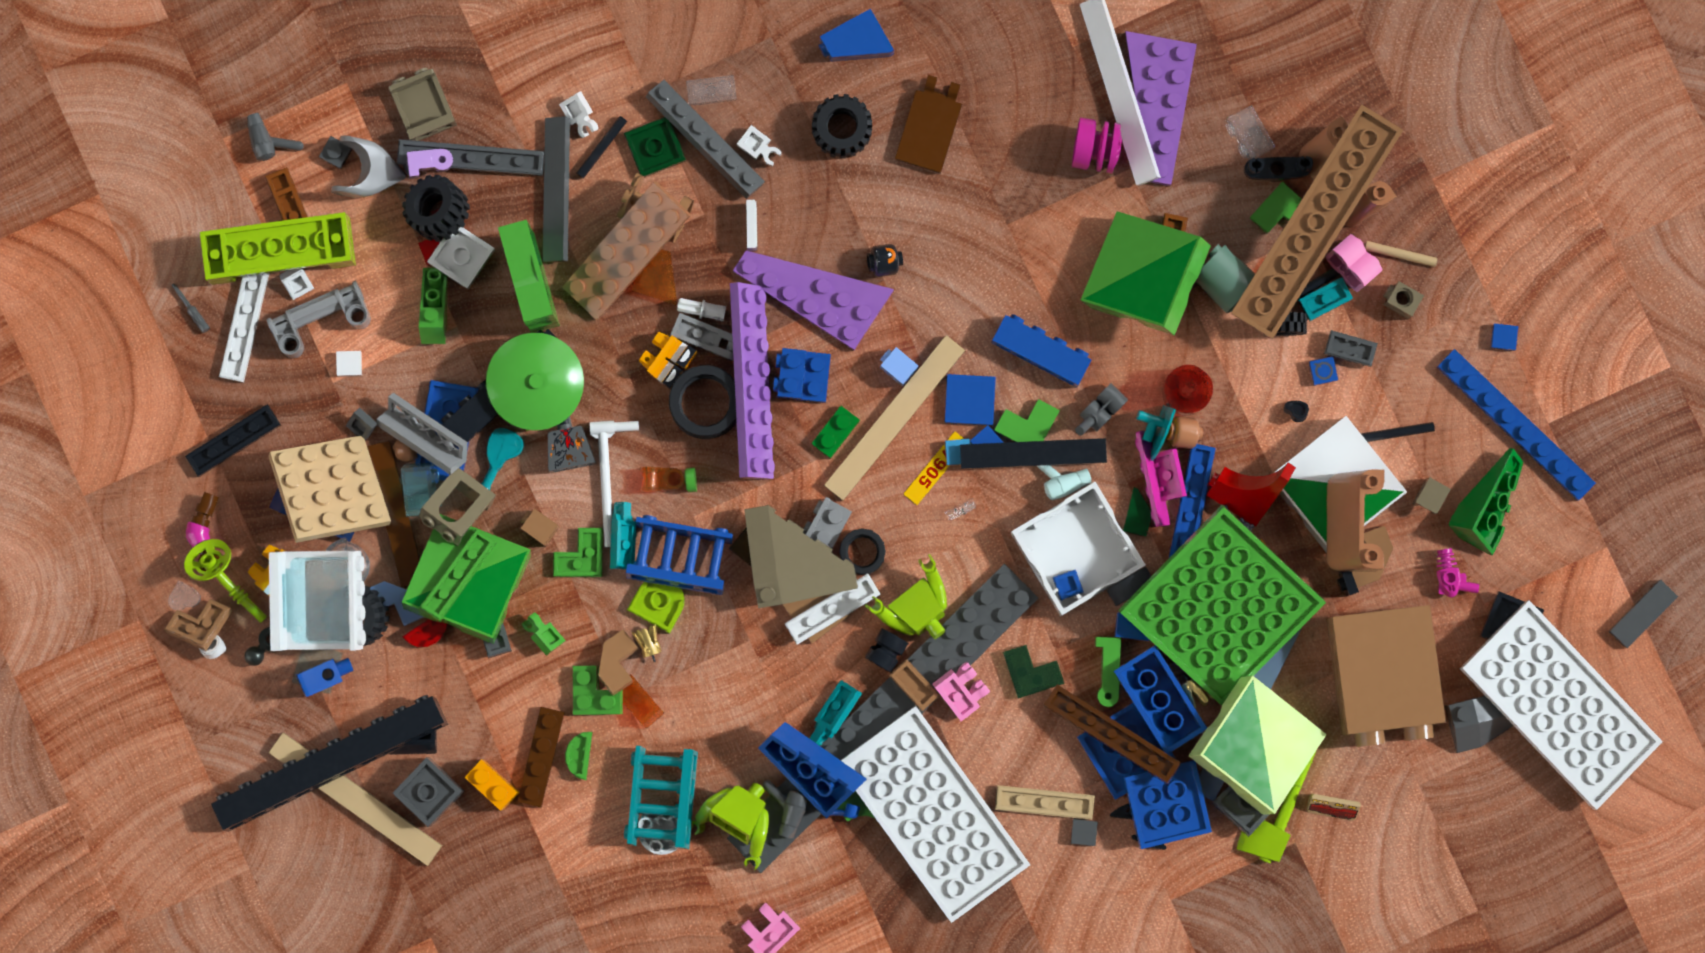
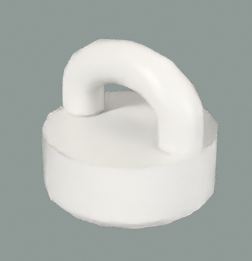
(215, 649)

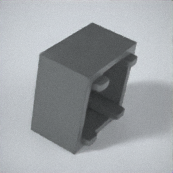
(428, 792)

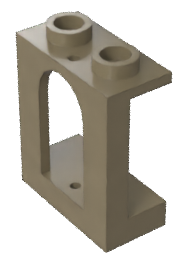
(479, 494)

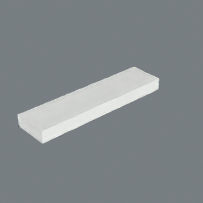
(831, 610)

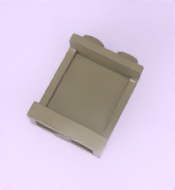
(422, 104)

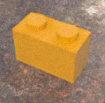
(492, 784)

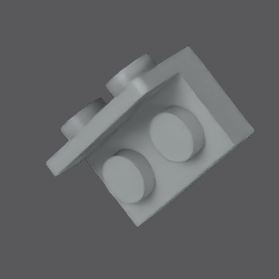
(828, 522)

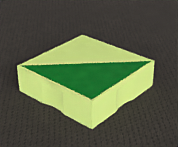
(1258, 745)

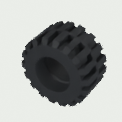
(842, 105)
(446, 219)
(374, 615)

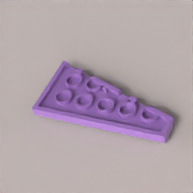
(1161, 84)
(827, 300)

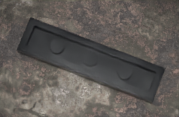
(233, 440)

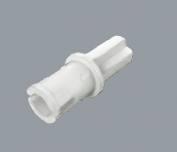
(702, 309)

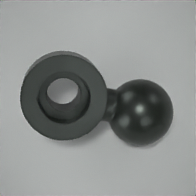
(255, 655)

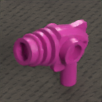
(1450, 578)

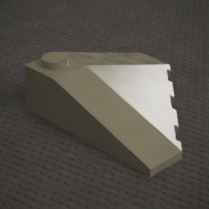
(791, 564)

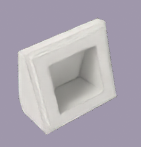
(296, 282)

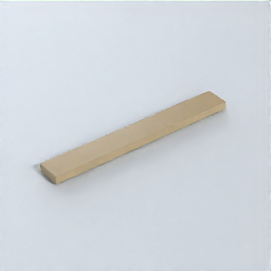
(894, 418)
(366, 806)

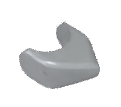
(377, 169)

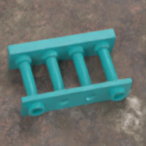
(681, 811)

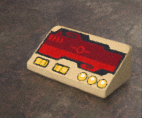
(1333, 807)

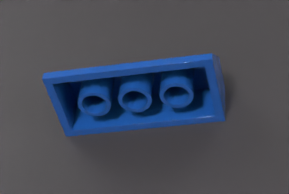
(1160, 699)

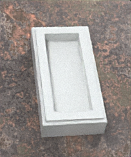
(751, 207)

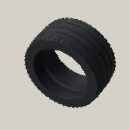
(675, 401)

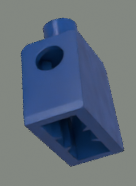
(312, 680)

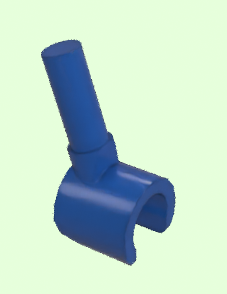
(851, 811)

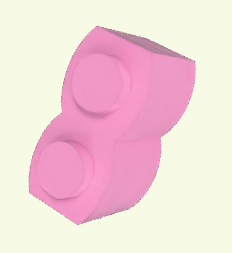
(1354, 262)

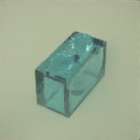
(418, 485)

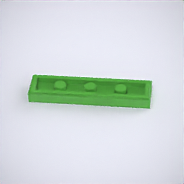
(458, 575)

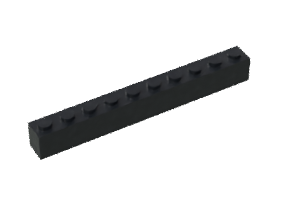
(329, 764)

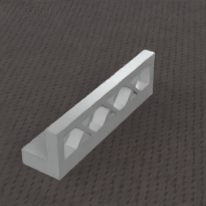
(422, 435)

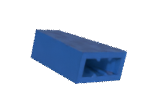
(856, 40)

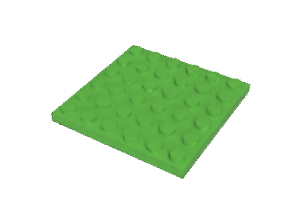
(1222, 605)

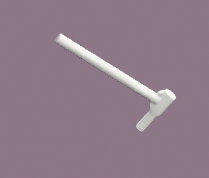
(602, 431)

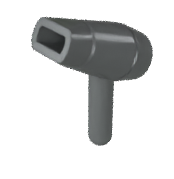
(263, 144)
(793, 808)

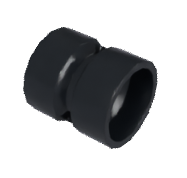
(886, 650)

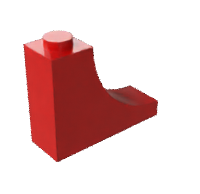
(1246, 494)

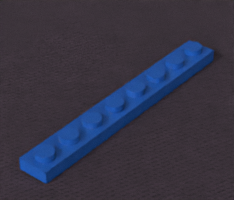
(1516, 425)

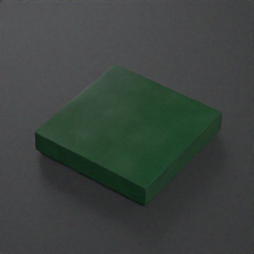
(654, 147)

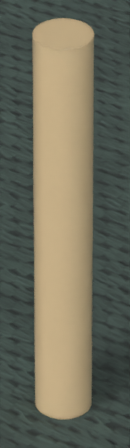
(1400, 253)

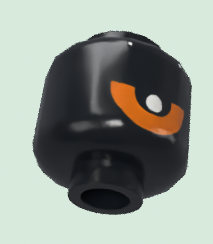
(884, 260)

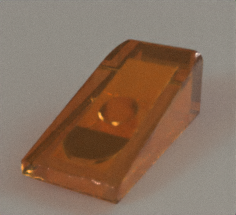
(641, 704)

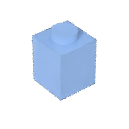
(898, 366)

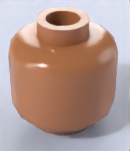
(1184, 432)

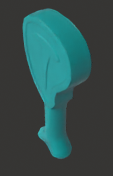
(501, 447)

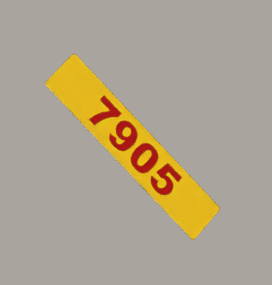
(929, 474)

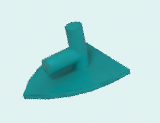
(1157, 427)

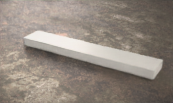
(243, 327)

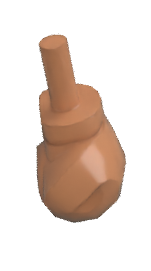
(403, 452)

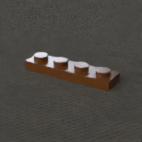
(541, 757)

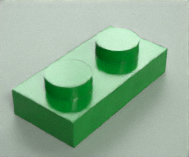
(835, 432)

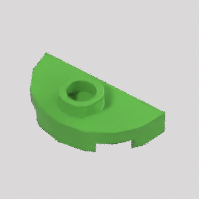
(578, 754)

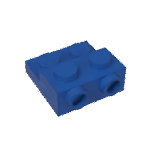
(802, 375)

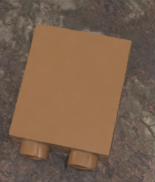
(1386, 674)

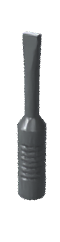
(192, 311)

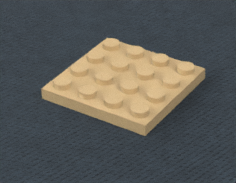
(329, 488)

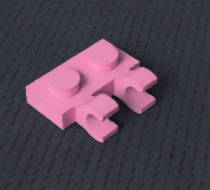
(956, 695)
(774, 934)

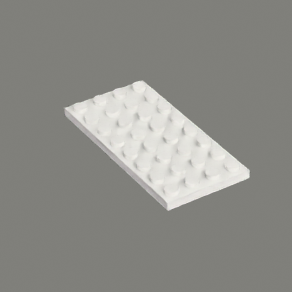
(1561, 705)
(934, 814)

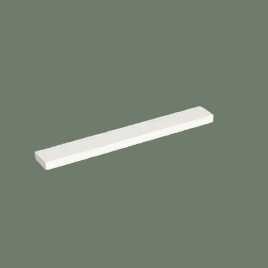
(1120, 91)

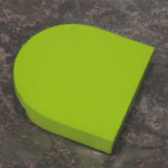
(658, 604)

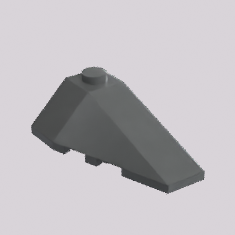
(1475, 723)

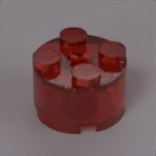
(1195, 379)

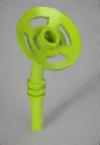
(212, 571)

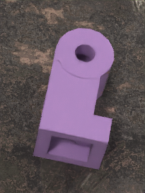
(436, 159)

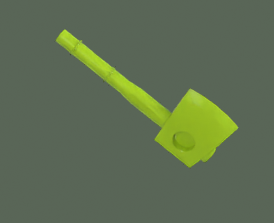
(1271, 840)

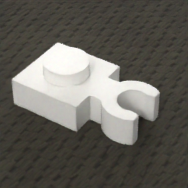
(578, 110)
(756, 143)

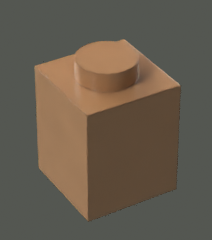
(539, 526)

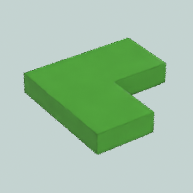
(1279, 204)
(1033, 428)
(586, 561)

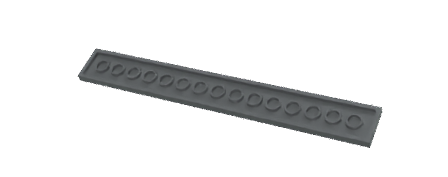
(966, 638)

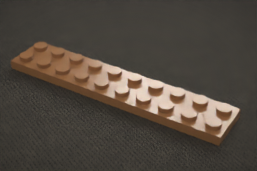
(1317, 221)

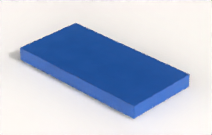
(440, 400)

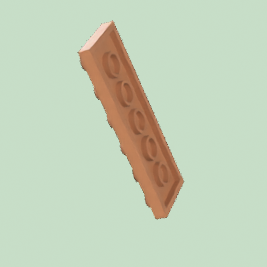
(626, 250)

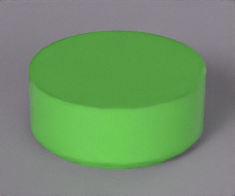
(691, 480)

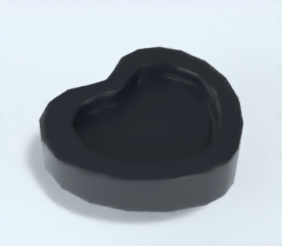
(1297, 410)

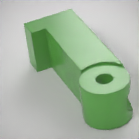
(1109, 691)

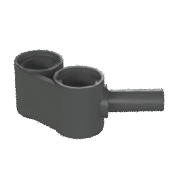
(1101, 410)

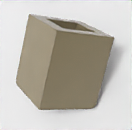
(1431, 495)

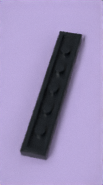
(1033, 453)

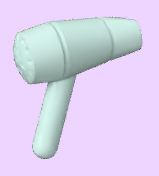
(1063, 485)

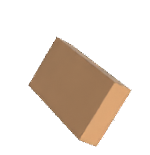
(914, 685)

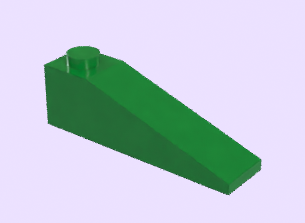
(1482, 511)

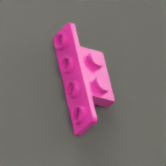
(1162, 478)

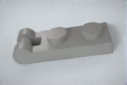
(703, 336)

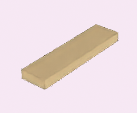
(1044, 802)

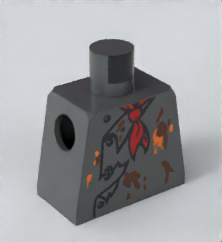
(568, 448)

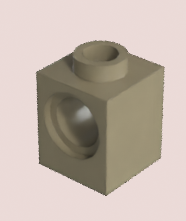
(1413, 299)

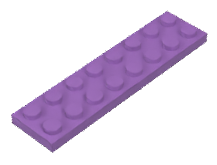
(752, 381)

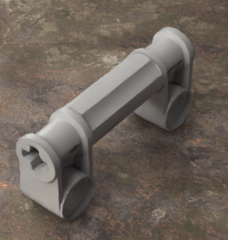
(347, 299)

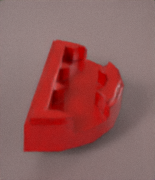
(426, 634)

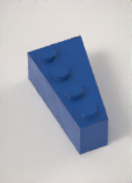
(811, 768)

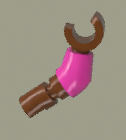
(197, 529)

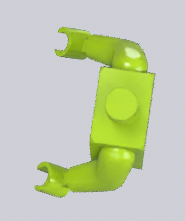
(918, 607)
(740, 815)

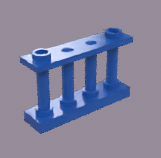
(687, 578)

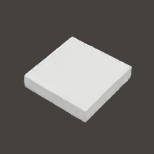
(461, 257)

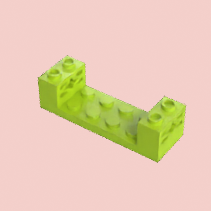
(277, 247)

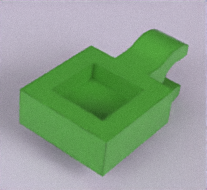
(544, 635)

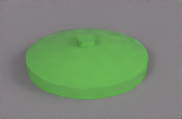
(534, 381)

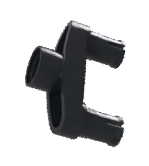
(1292, 168)

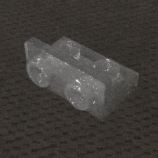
(1250, 133)

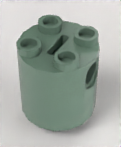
(1224, 278)

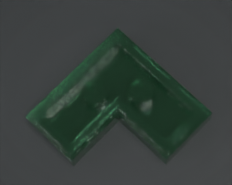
(1028, 679)

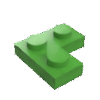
(588, 697)

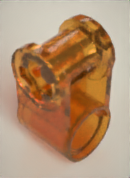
(659, 479)

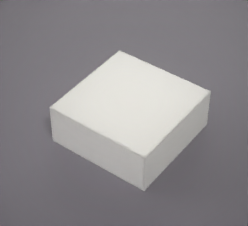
(349, 363)

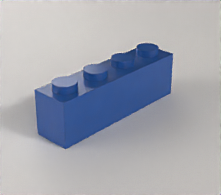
(1041, 351)

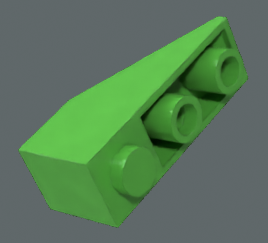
(433, 307)

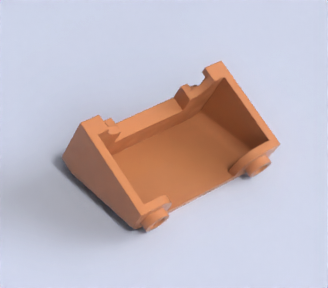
(1376, 196)
(1346, 521)

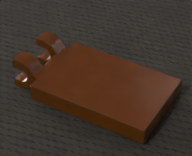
(929, 127)

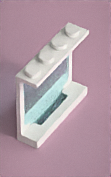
(316, 600)

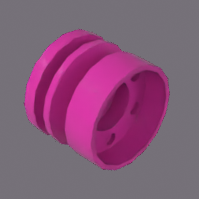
(1096, 145)

